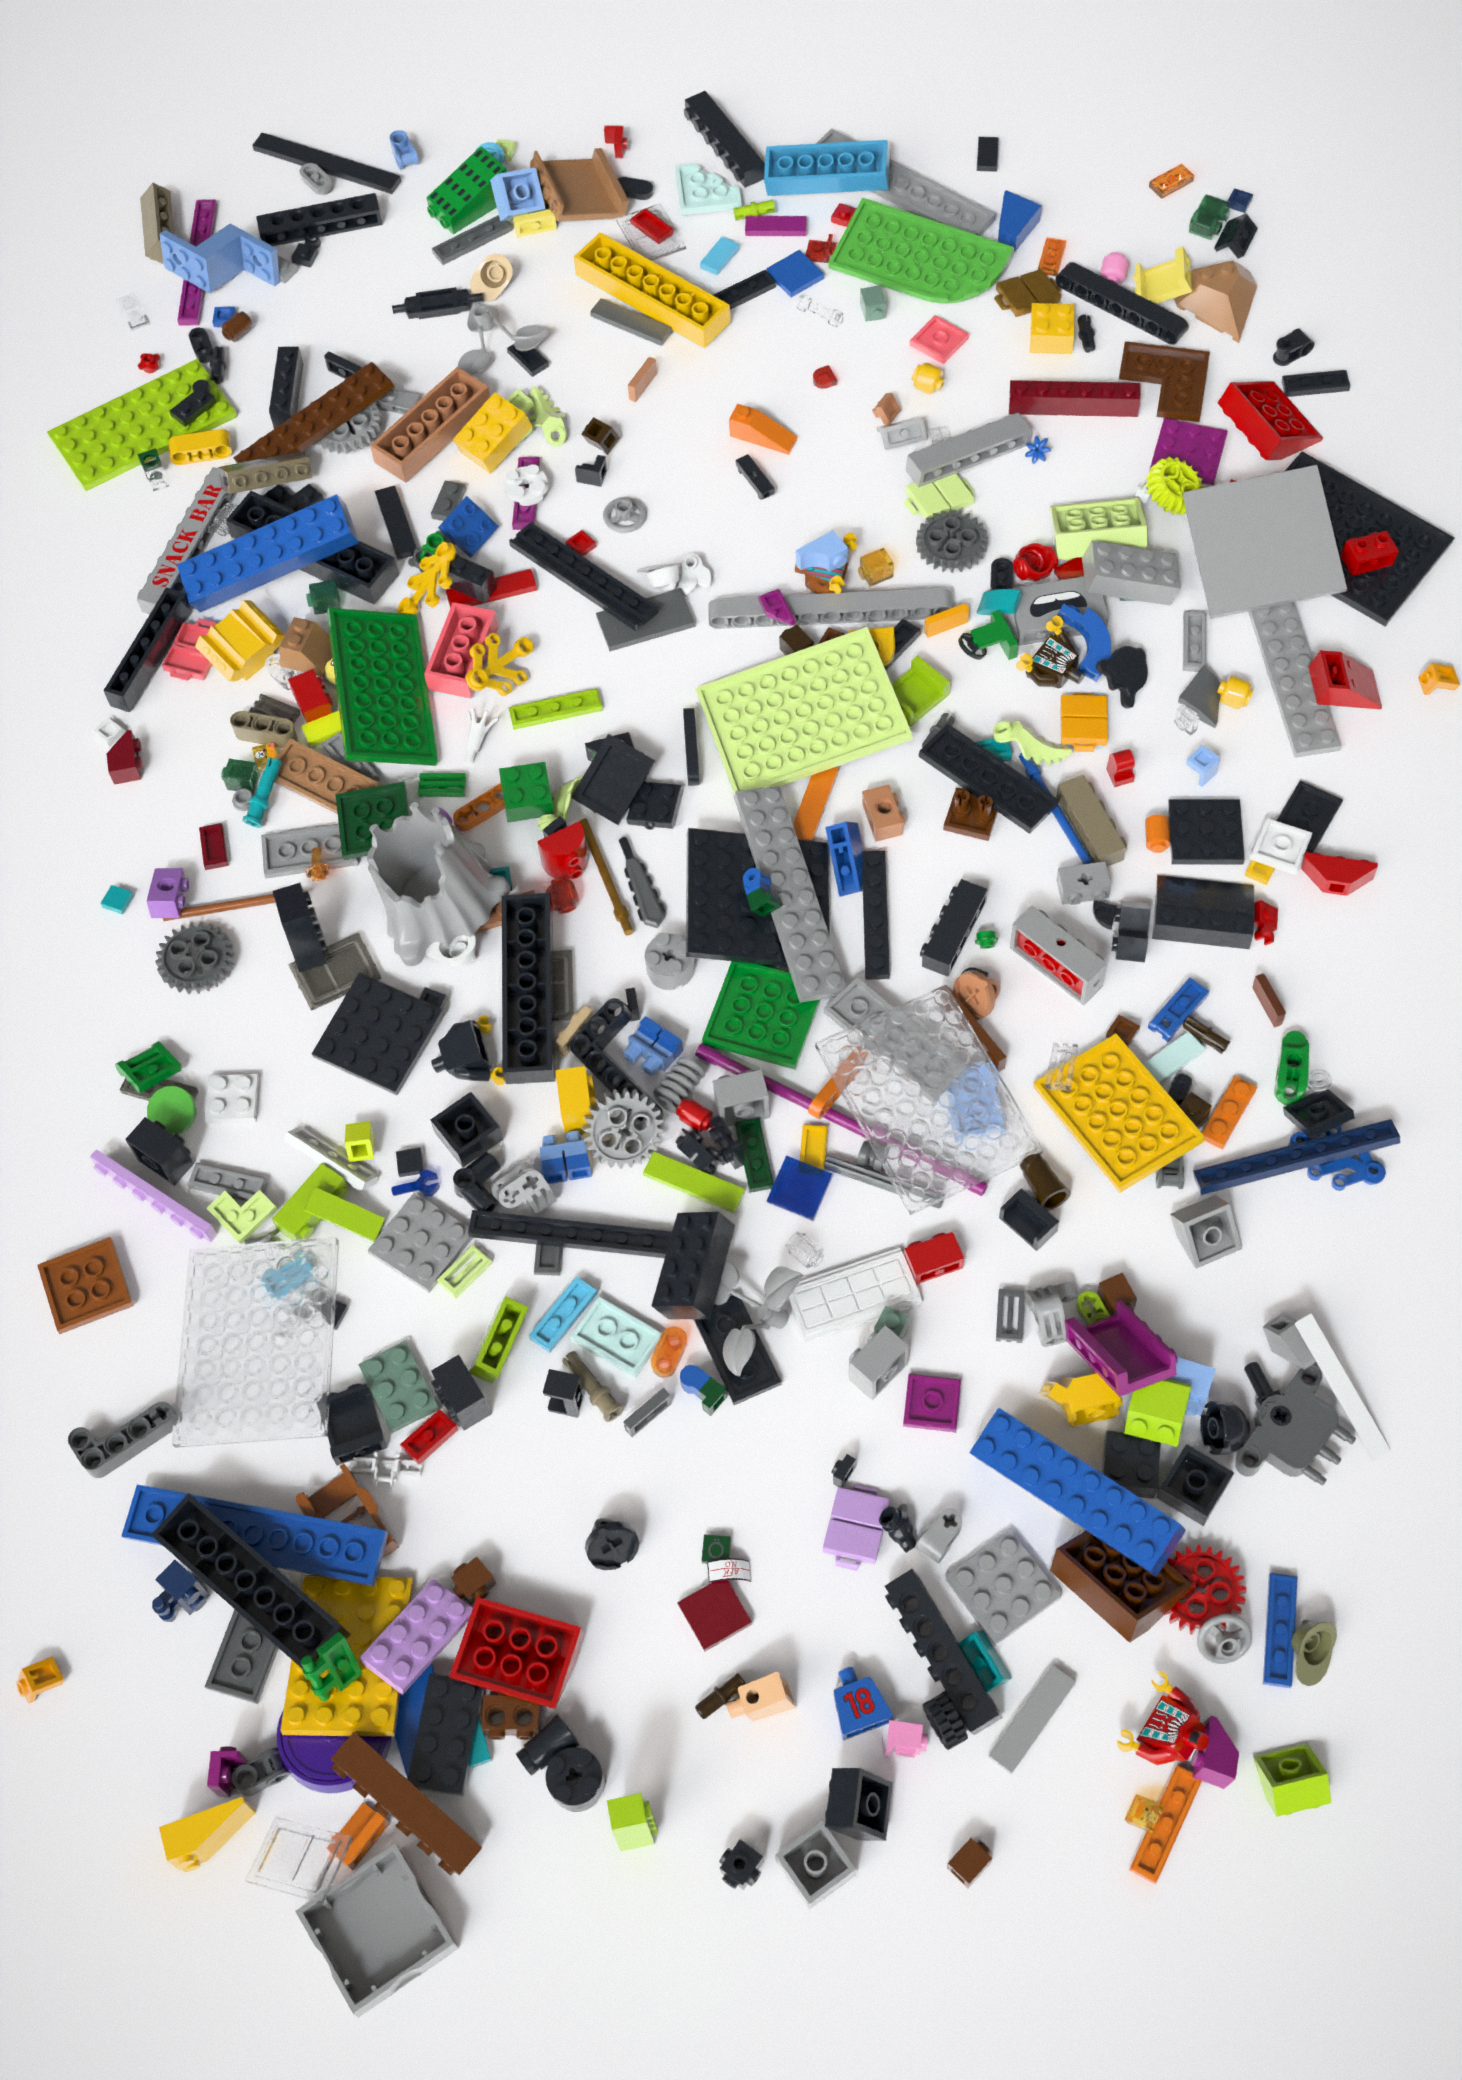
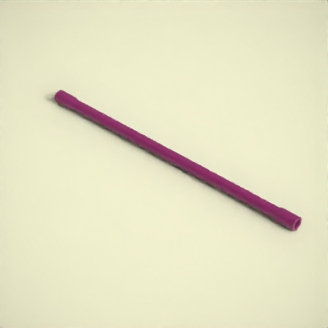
(718, 1059)

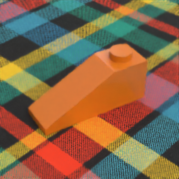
(757, 428)

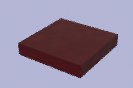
(714, 1614)

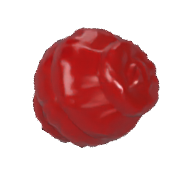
(1035, 562)

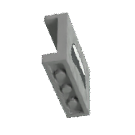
(1045, 600)

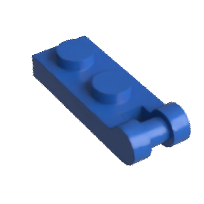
(1178, 1008)

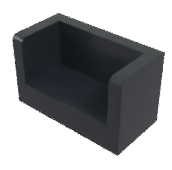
(1028, 1219)
(565, 1393)

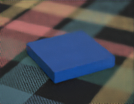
(795, 273)

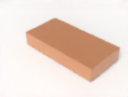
(642, 379)

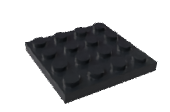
(378, 1033)

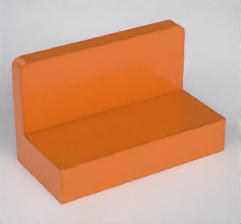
(365, 1829)

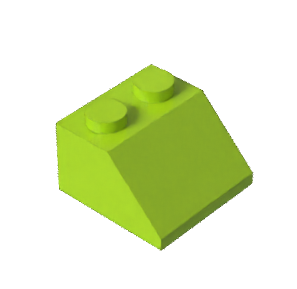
(1159, 1412)
(1293, 1779)

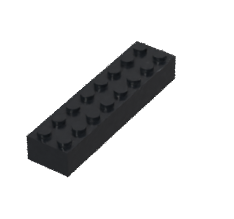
(356, 569)
(528, 989)
(246, 1580)

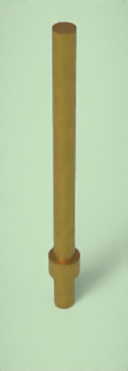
(620, 911)

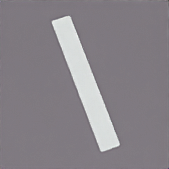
(1342, 1386)

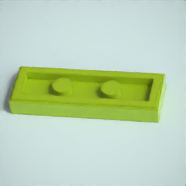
(344, 1214)

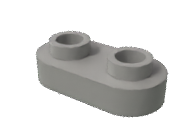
(315, 178)

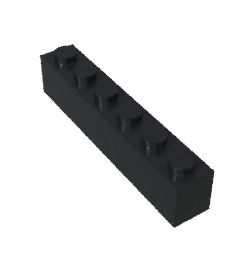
(724, 139)
(147, 650)

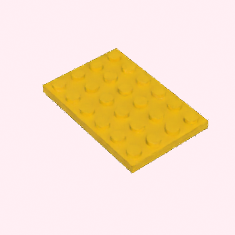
(1120, 1114)
(369, 1702)

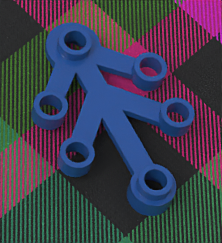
(1361, 1167)

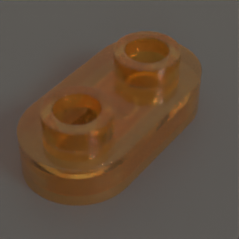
(669, 1353)

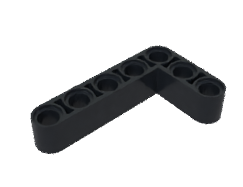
(597, 1043)

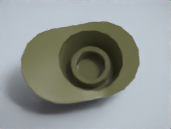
(1313, 1648)

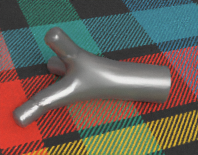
(263, 1239)

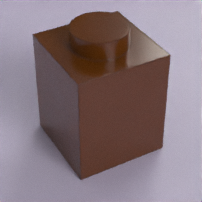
(1115, 1290)
(970, 1862)

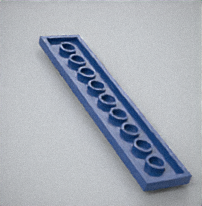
(281, 1537)

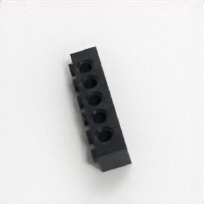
(319, 220)
(911, 1586)

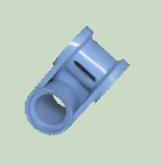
(402, 149)

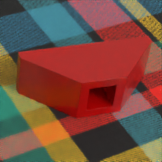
(1337, 873)

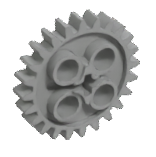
(364, 426)
(601, 1123)

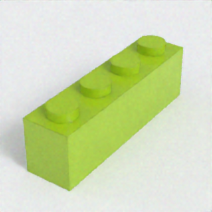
(632, 1821)

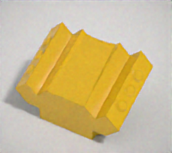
(241, 642)
(1084, 1399)

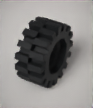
(945, 1721)

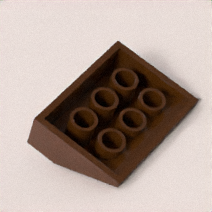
(1116, 1586)

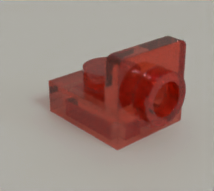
(821, 250)

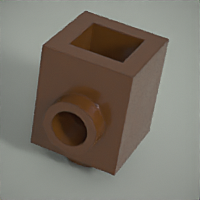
(472, 1581)

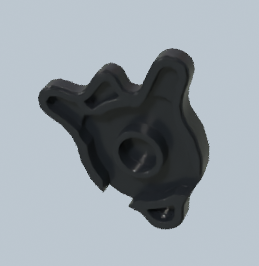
(1125, 671)

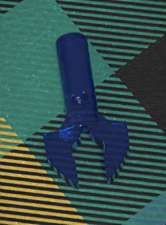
(418, 1185)

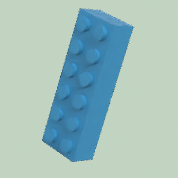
(827, 168)

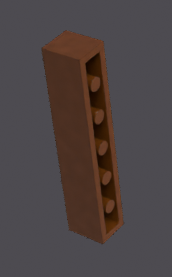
(406, 1804)

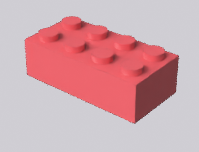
(452, 656)

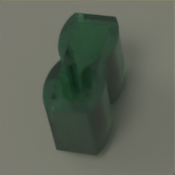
(1209, 217)

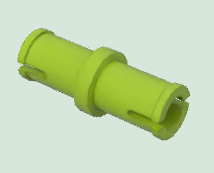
(754, 209)

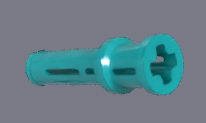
(259, 801)

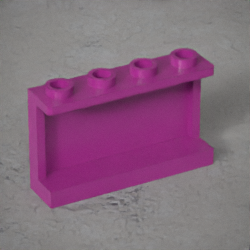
(1122, 1350)

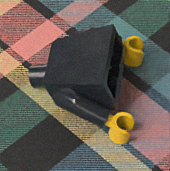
(466, 1053)

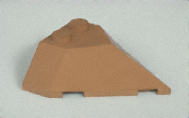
(1220, 297)

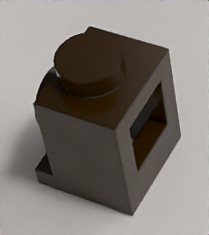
(600, 435)

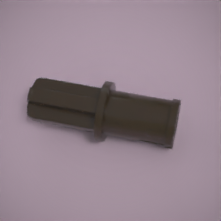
(1206, 1034)
(719, 1696)

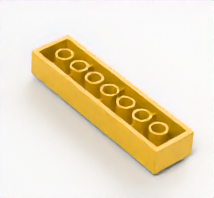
(652, 289)

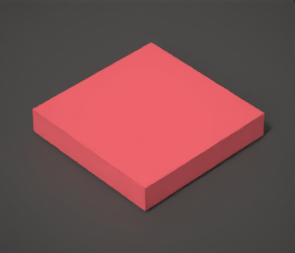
(939, 339)

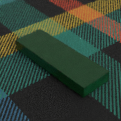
(754, 1155)

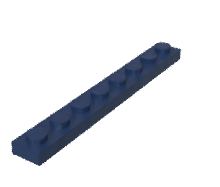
(1296, 1157)

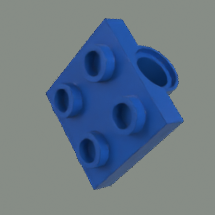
(468, 526)

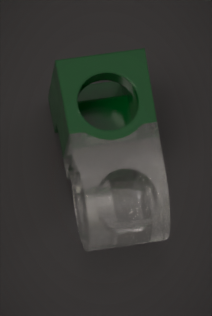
(154, 470)

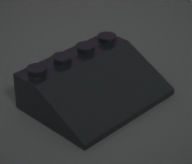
(1203, 912)

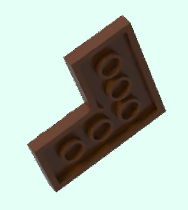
(1177, 370)

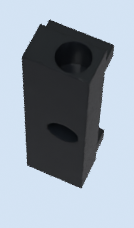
(755, 476)

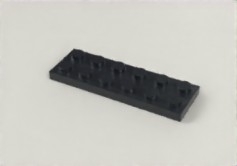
(987, 775)

